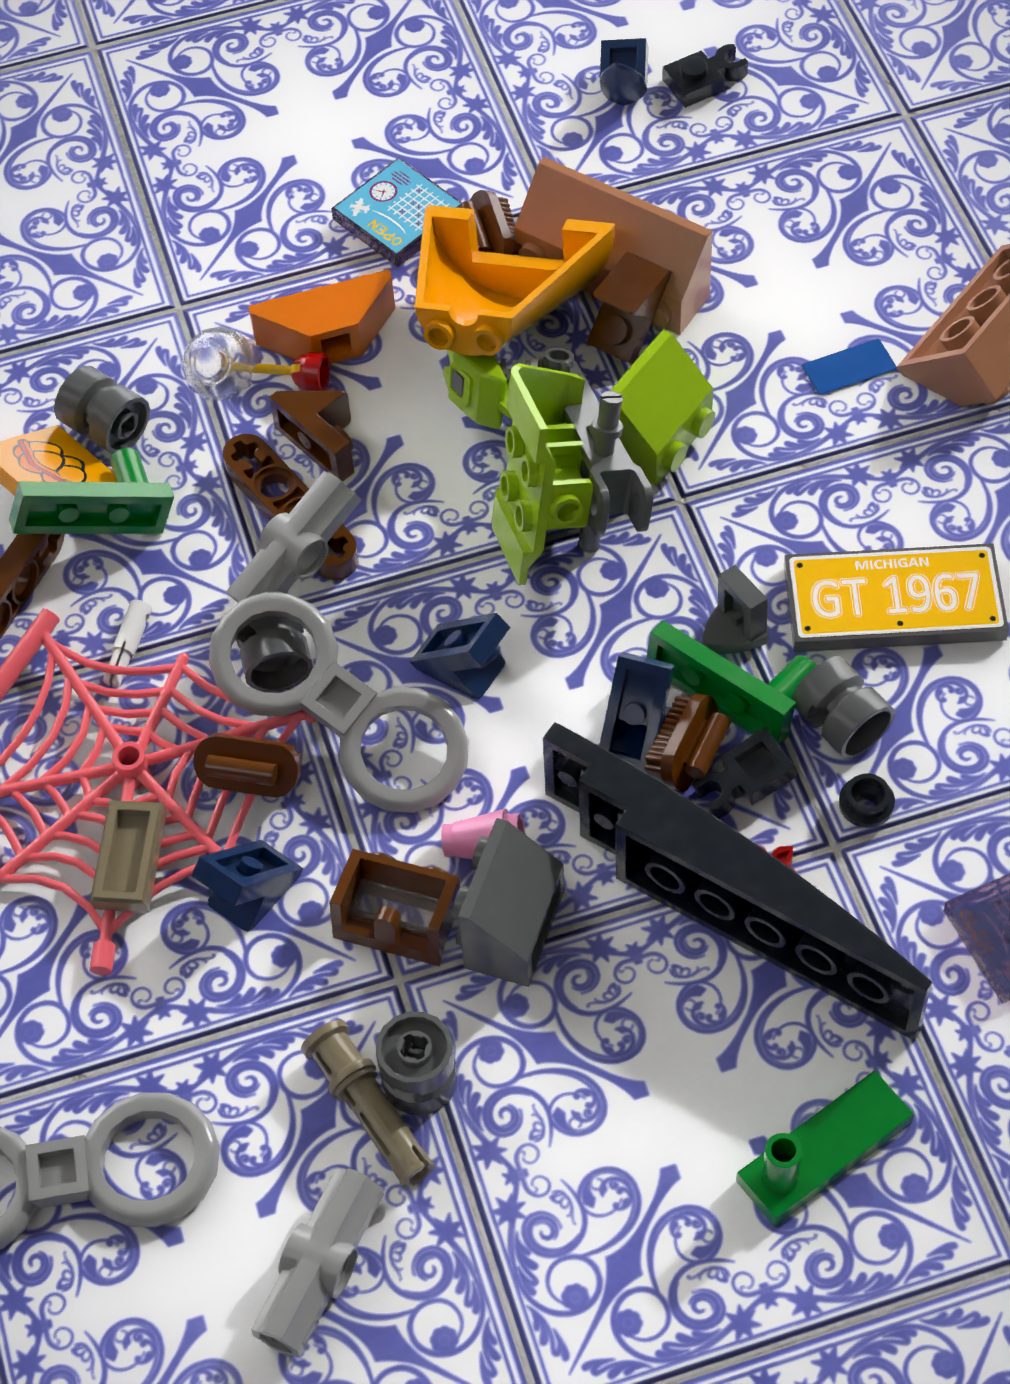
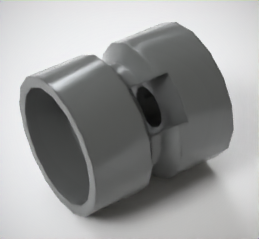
(101, 409)
(274, 653)
(847, 713)
(416, 1063)

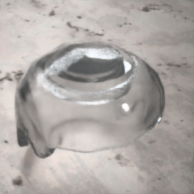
(219, 363)

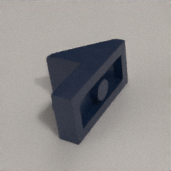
(464, 653)
(636, 707)
(246, 881)

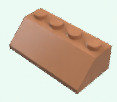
(640, 228)
(969, 344)

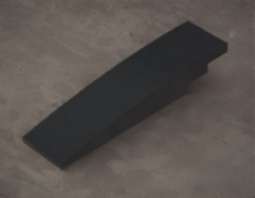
(729, 882)

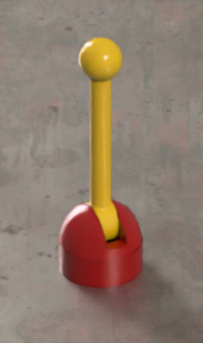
(308, 371)

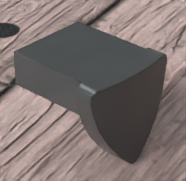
(740, 616)

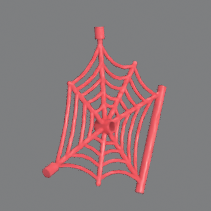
(129, 766)

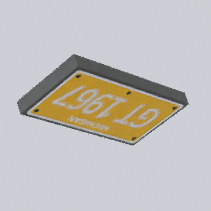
(895, 597)

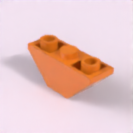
(326, 319)

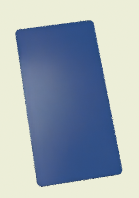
(849, 366)

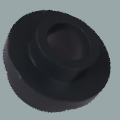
(871, 788)

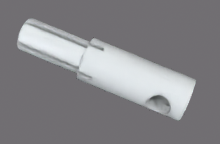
(128, 639)

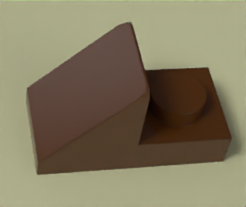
(628, 306)
(316, 426)

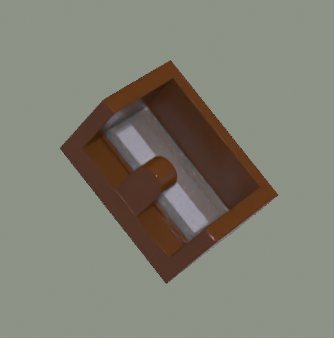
(394, 906)

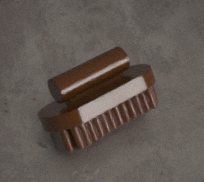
(493, 223)
(687, 741)
(247, 765)

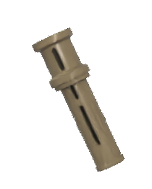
(354, 1081)

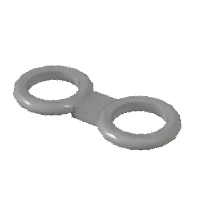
(339, 702)
(73, 1167)

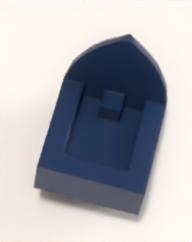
(624, 69)

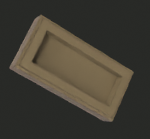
(128, 856)

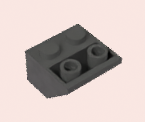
(508, 904)

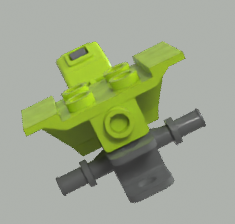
(561, 451)

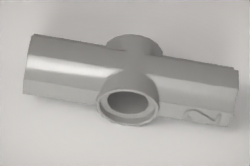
(296, 542)
(317, 1262)

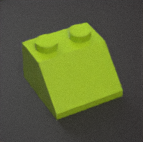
(663, 407)

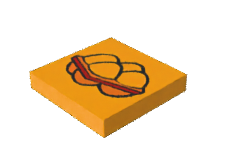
(48, 457)

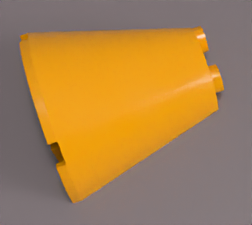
(485, 299)

